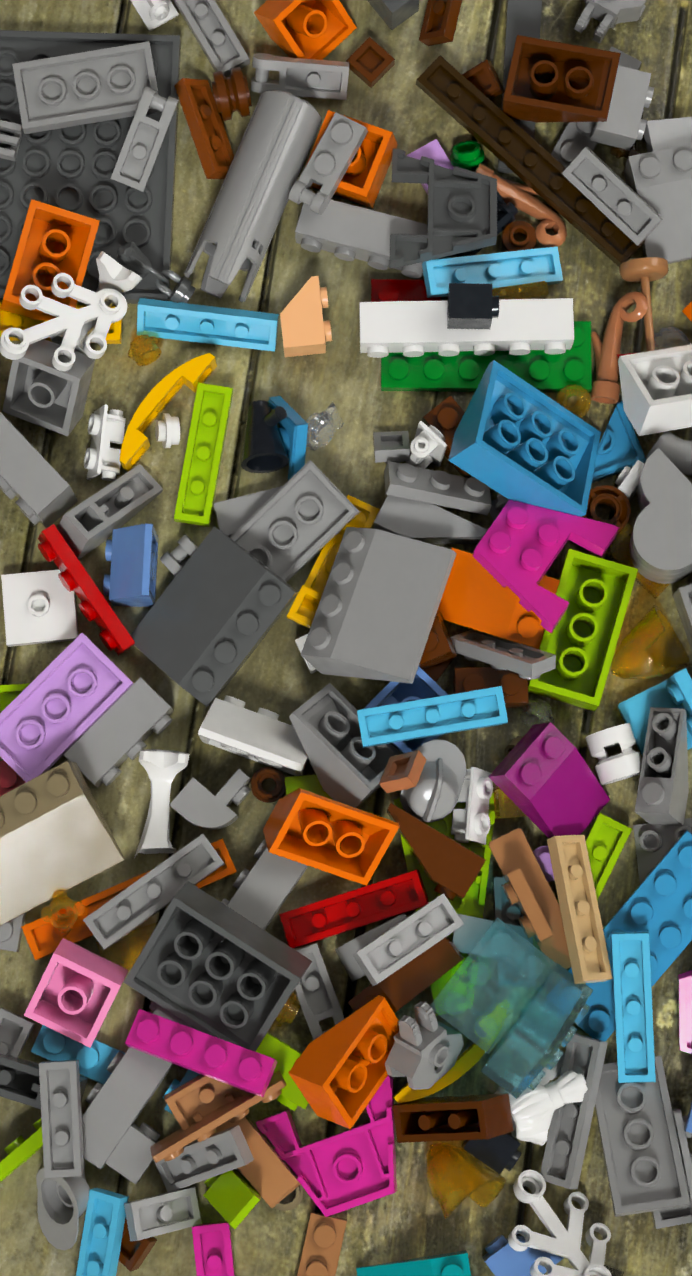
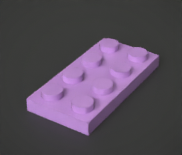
(59, 707)

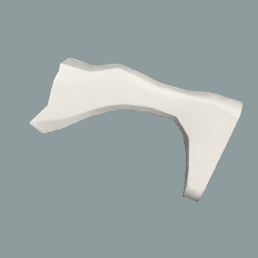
(111, 276)
(161, 769)

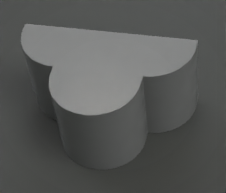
(663, 529)

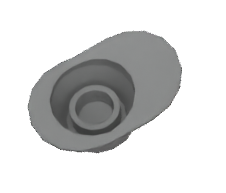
(438, 783)
(60, 1206)

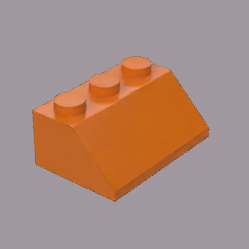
(49, 245)
(328, 835)

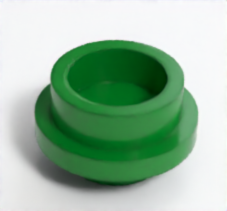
(467, 155)

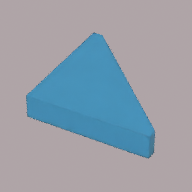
(293, 435)
(617, 447)

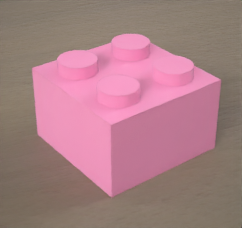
(76, 992)

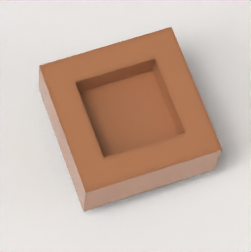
(402, 771)

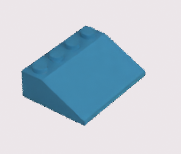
(526, 444)

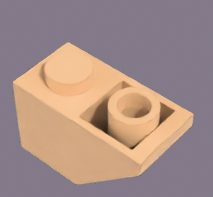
(303, 321)

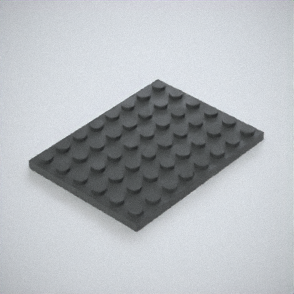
(76, 162)

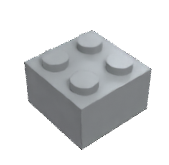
(45, 394)

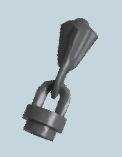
(133, 258)

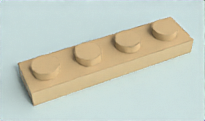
(579, 909)

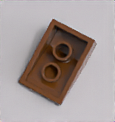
(559, 82)

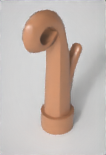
(521, 197)
(606, 387)

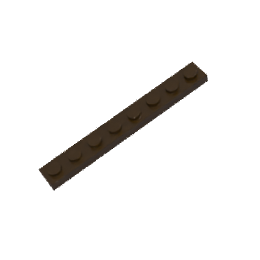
(523, 157)

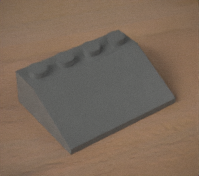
(212, 616)
(216, 969)

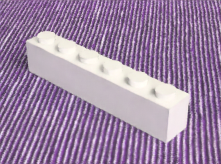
(422, 328)

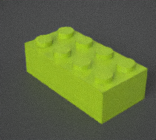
(587, 631)

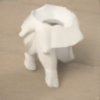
(535, 1108)

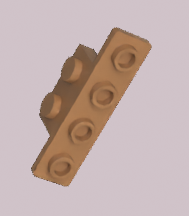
(533, 895)
(205, 1105)

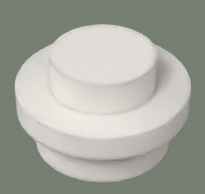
(168, 430)

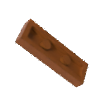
(205, 126)

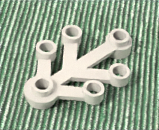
(67, 319)
(563, 1241)

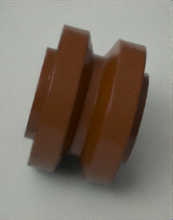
(231, 94)
(615, 500)

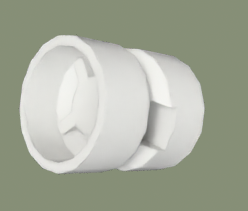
(618, 766)

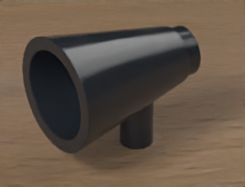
(262, 441)

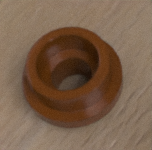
(527, 229)
(268, 773)

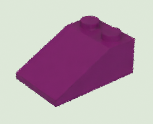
(550, 782)

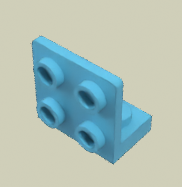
(671, 693)

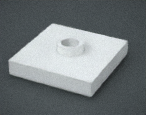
(38, 609)

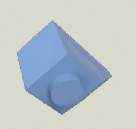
(508, 1262)

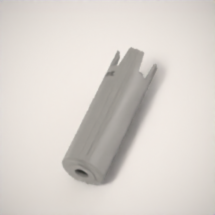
(255, 191)

